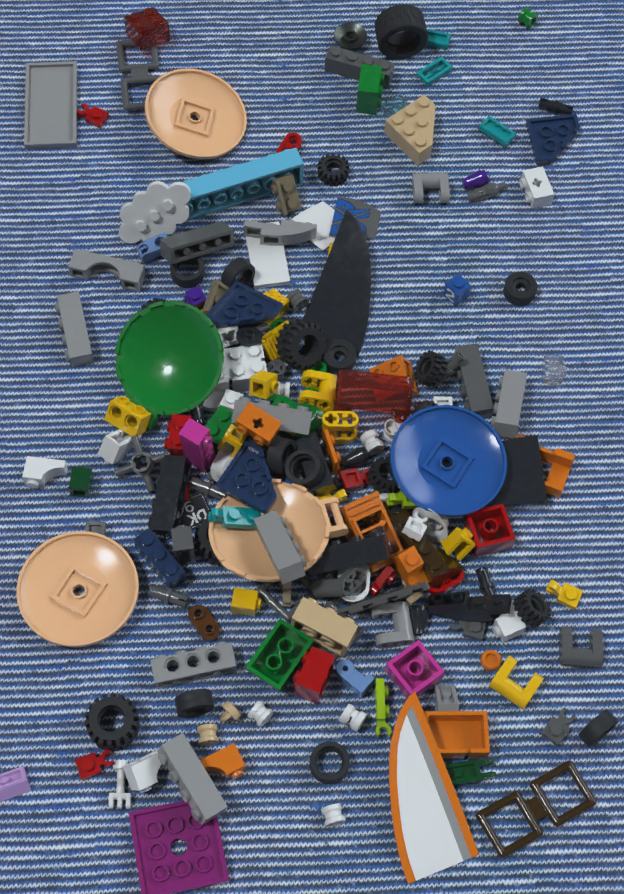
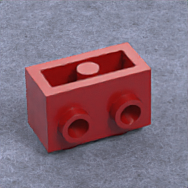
(174, 426)

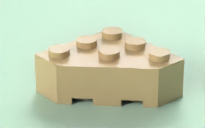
(413, 129)

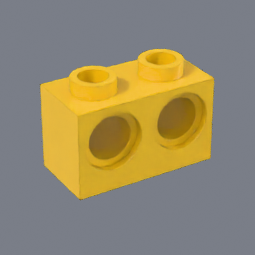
(125, 418)

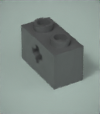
(183, 545)

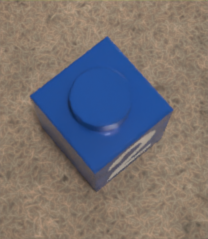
(457, 290)

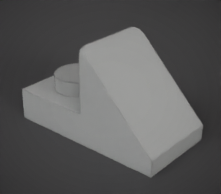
(445, 697)

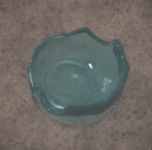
(393, 105)

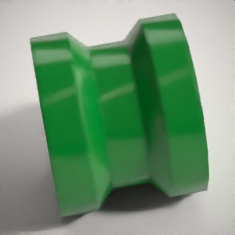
(527, 17)

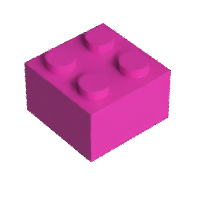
(414, 670)

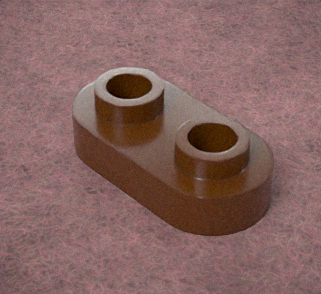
(203, 622)

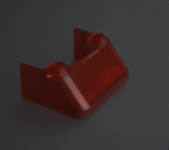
(374, 393)

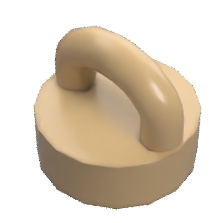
(230, 711)

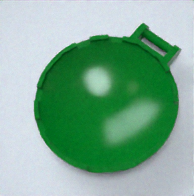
(169, 358)

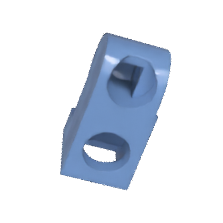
(150, 248)
(353, 679)

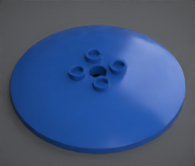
(465, 441)

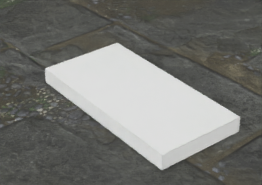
(268, 262)

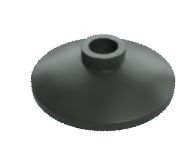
(350, 35)

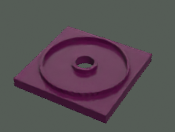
(161, 870)

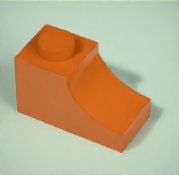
(410, 566)
(226, 762)

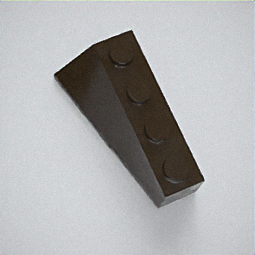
(437, 564)

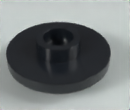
(249, 336)

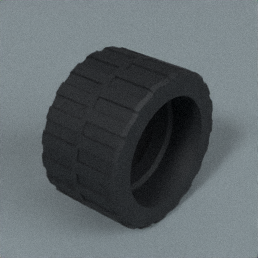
(398, 19)

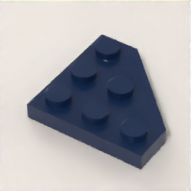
(551, 136)
(243, 306)
(249, 479)

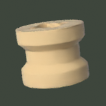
(207, 735)

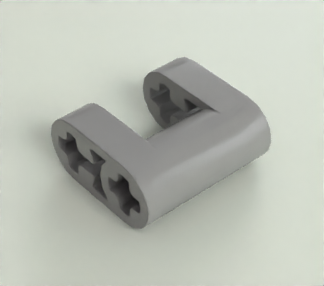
(430, 181)
(402, 625)

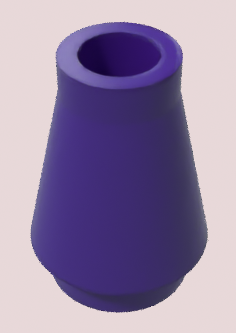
(476, 179)

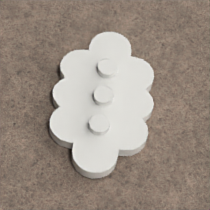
(154, 211)

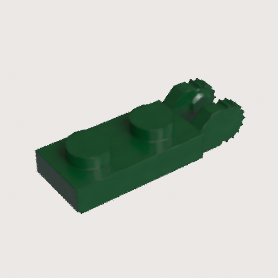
(469, 772)

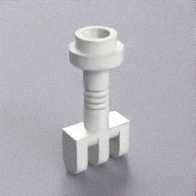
(120, 794)

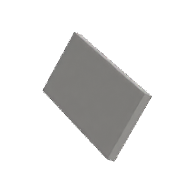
(50, 105)

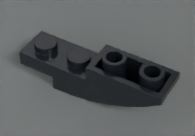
(463, 607)

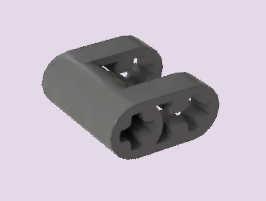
(331, 586)
(581, 656)

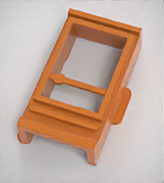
(560, 468)
(362, 508)

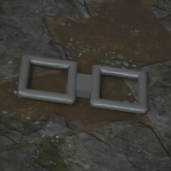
(138, 71)
(288, 615)

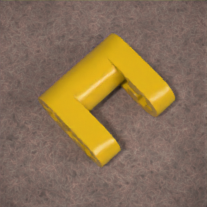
(326, 388)
(330, 421)
(510, 689)

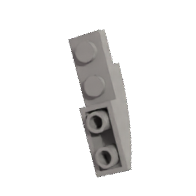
(287, 233)

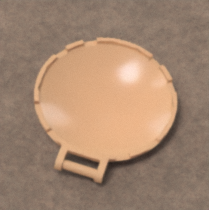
(304, 515)

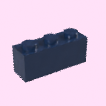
(159, 559)

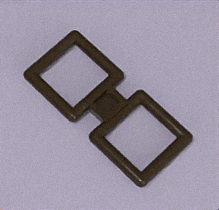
(535, 809)

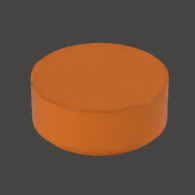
(490, 660)

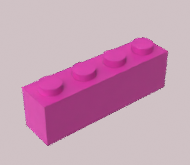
(197, 445)

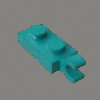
(234, 517)

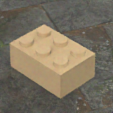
(324, 626)

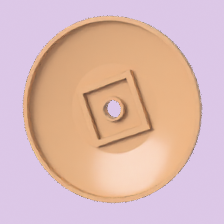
(197, 94)
(71, 562)

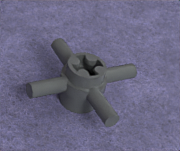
(136, 460)

